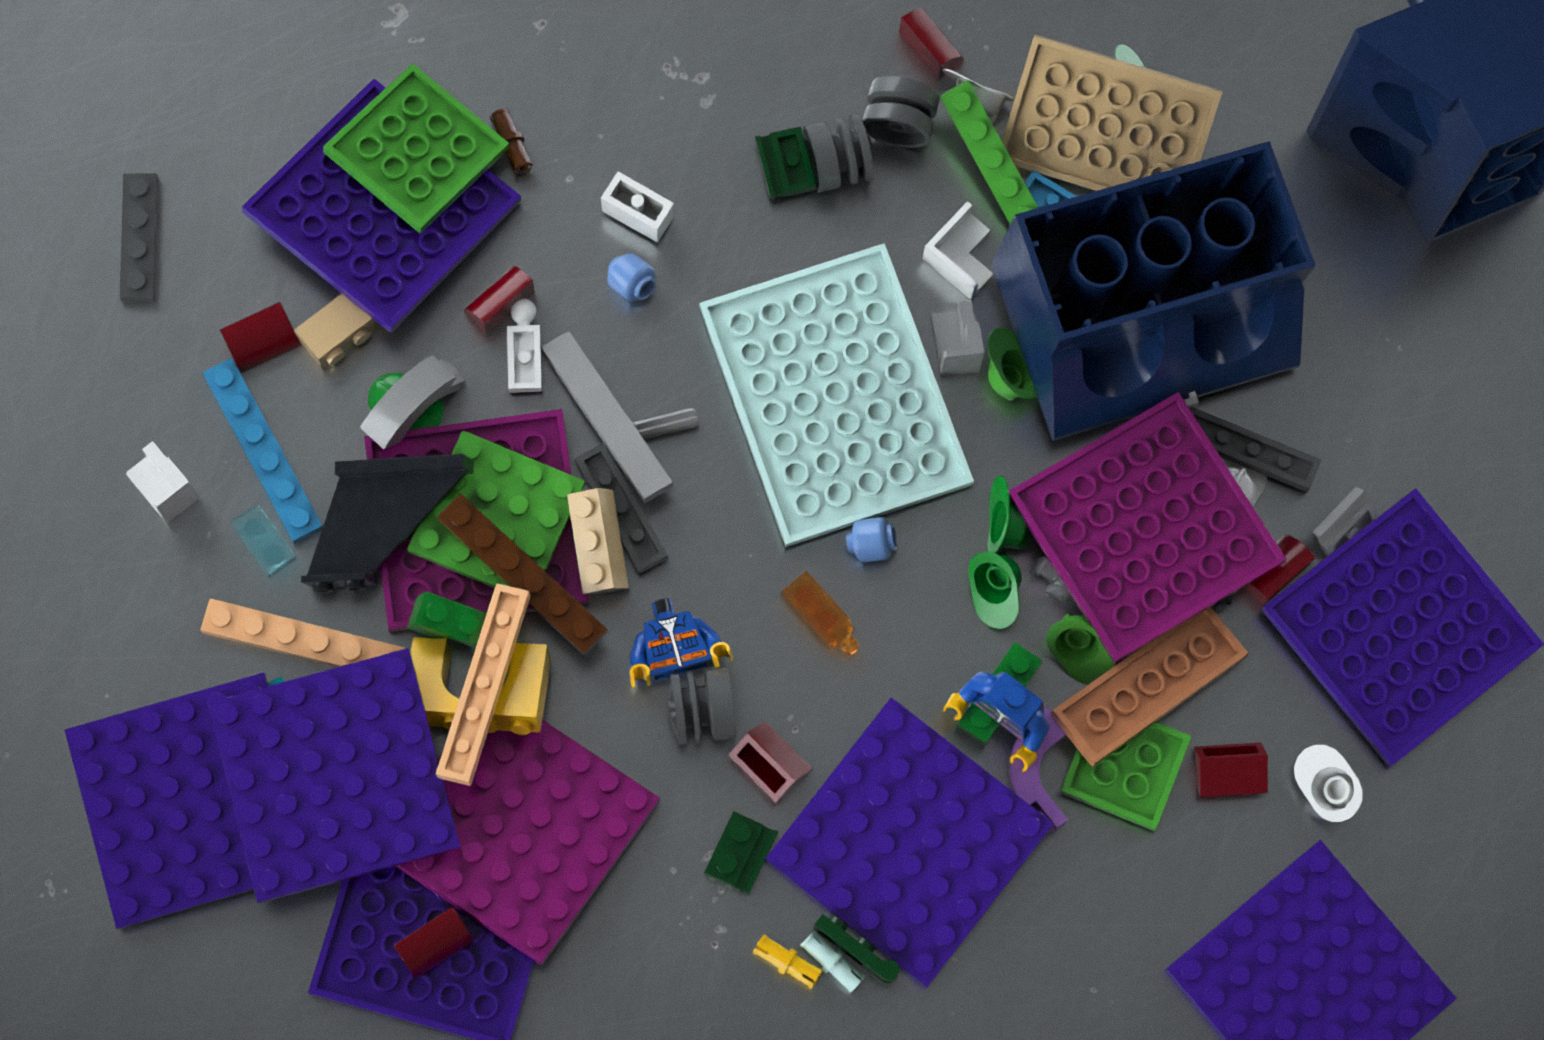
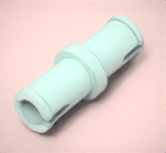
(832, 961)

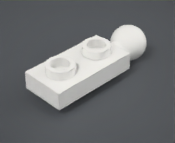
(524, 349)

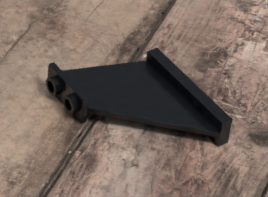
(375, 512)

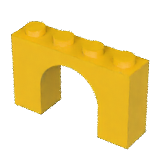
(521, 697)

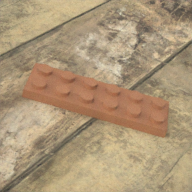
(1148, 685)

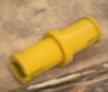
(788, 961)

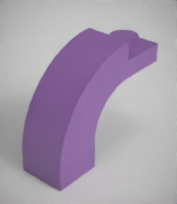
(1028, 783)

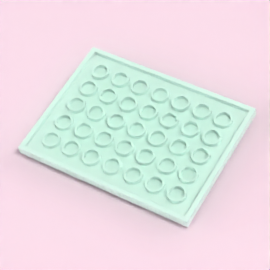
(835, 394)

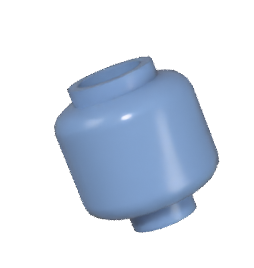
(631, 277)
(872, 540)

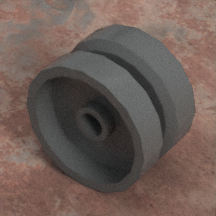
(900, 111)

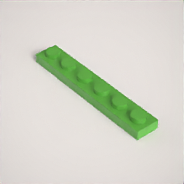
(988, 150)

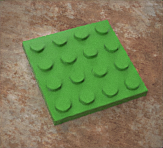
(416, 148)
(515, 494)

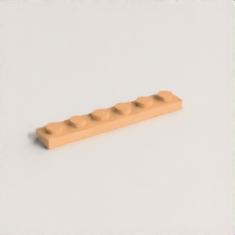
(289, 635)
(483, 684)

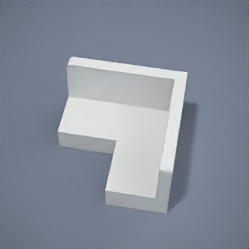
(951, 252)
(162, 483)

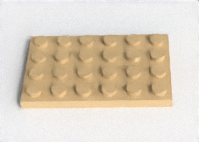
(1104, 117)

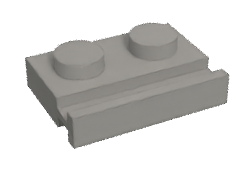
(1345, 521)

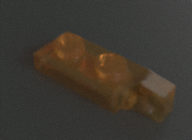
(821, 613)

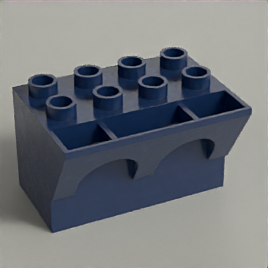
(1443, 108)
(1157, 288)

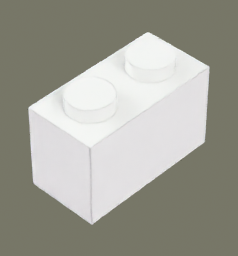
(637, 207)

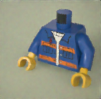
(674, 645)
(1010, 706)

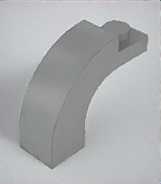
(409, 399)

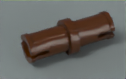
(506, 129)

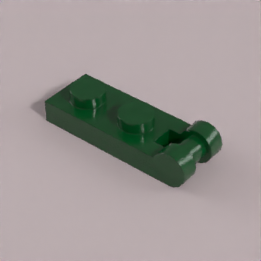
(857, 949)

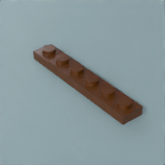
(522, 572)

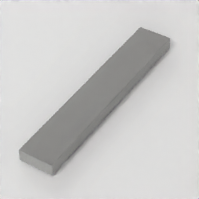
(607, 417)

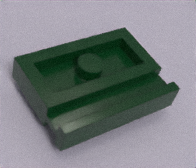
(785, 163)
(741, 852)

